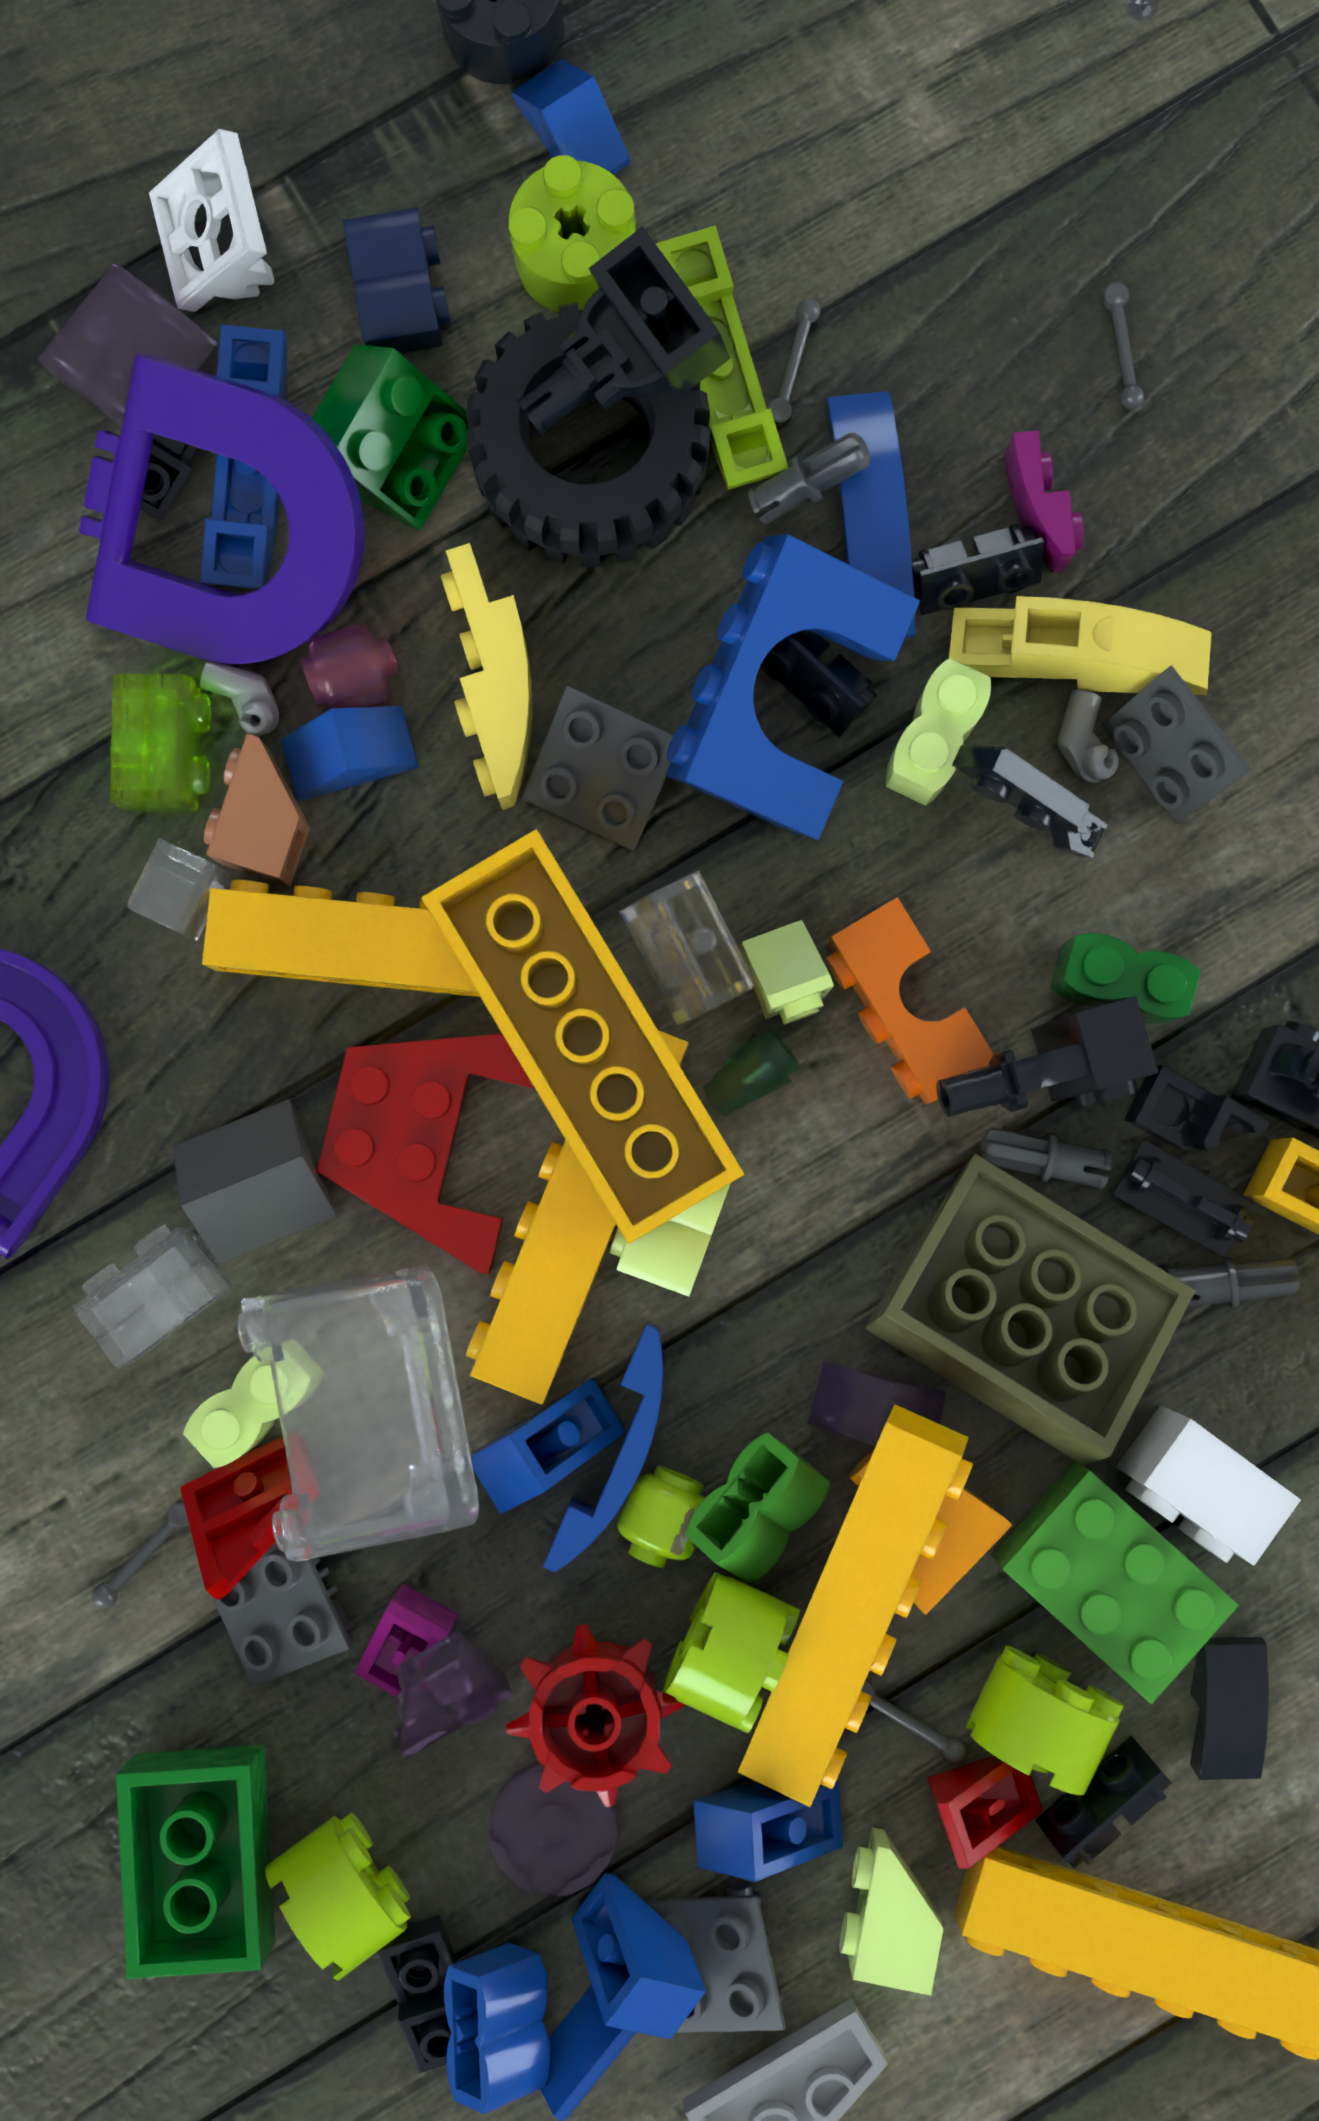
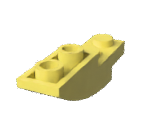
(1080, 640)
(500, 696)

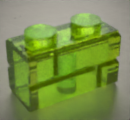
(157, 743)

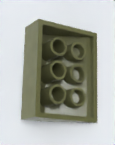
(1032, 1312)

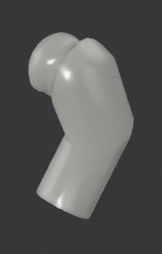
(248, 692)

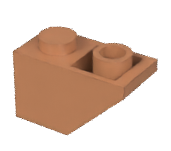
(260, 820)

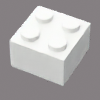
(1219, 1493)

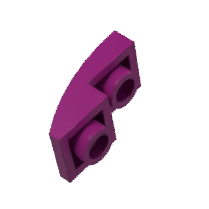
(1047, 513)

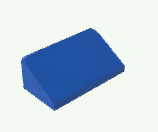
(580, 2055)

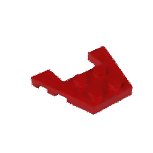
(398, 1129)

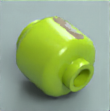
(659, 1514)

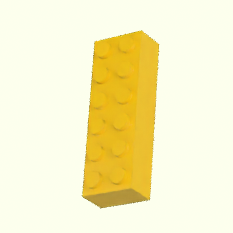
(582, 1036)

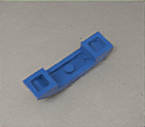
(874, 498)
(245, 503)
(584, 1522)

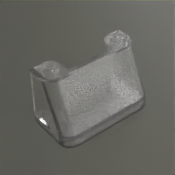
(364, 1411)

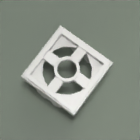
(220, 181)

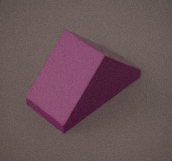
(405, 1630)

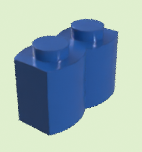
(497, 2027)

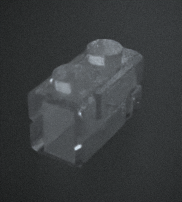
(688, 947)
(150, 1296)

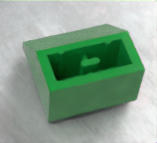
(393, 432)

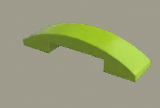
(739, 422)

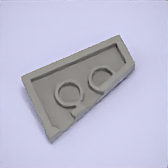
(799, 2078)

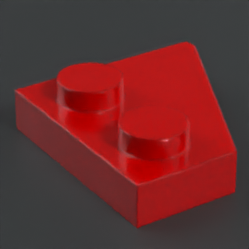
(234, 1512)

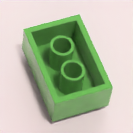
(1114, 1581)

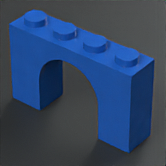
(722, 744)

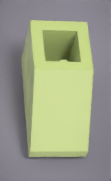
(787, 972)
(895, 1926)

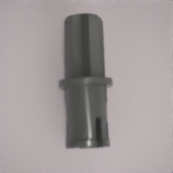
(809, 477)
(1046, 1157)
(1239, 1281)

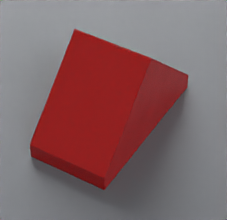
(982, 1806)

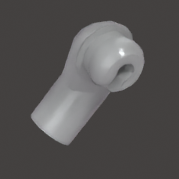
(1079, 743)

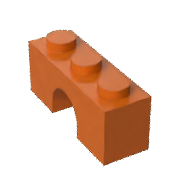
(872, 960)

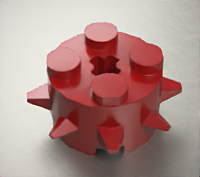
(586, 1753)

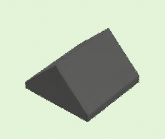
(251, 1182)

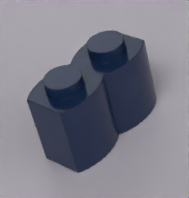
(393, 280)

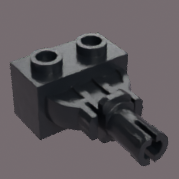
(630, 338)
(1080, 1055)
(1284, 1076)

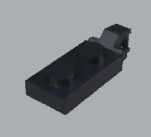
(1038, 798)

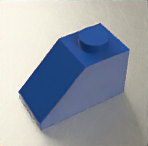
(546, 1446)
(761, 1832)
(636, 1961)

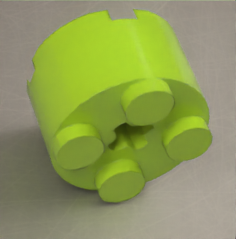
(560, 204)
(731, 1651)
(1043, 1721)
(338, 1896)

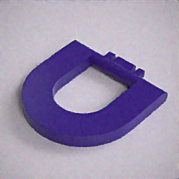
(282, 446)
(65, 1098)

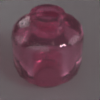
(349, 668)

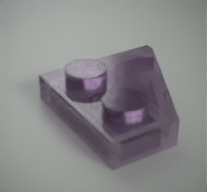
(444, 1691)

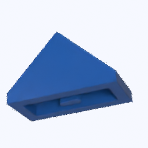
(572, 116)
(348, 749)

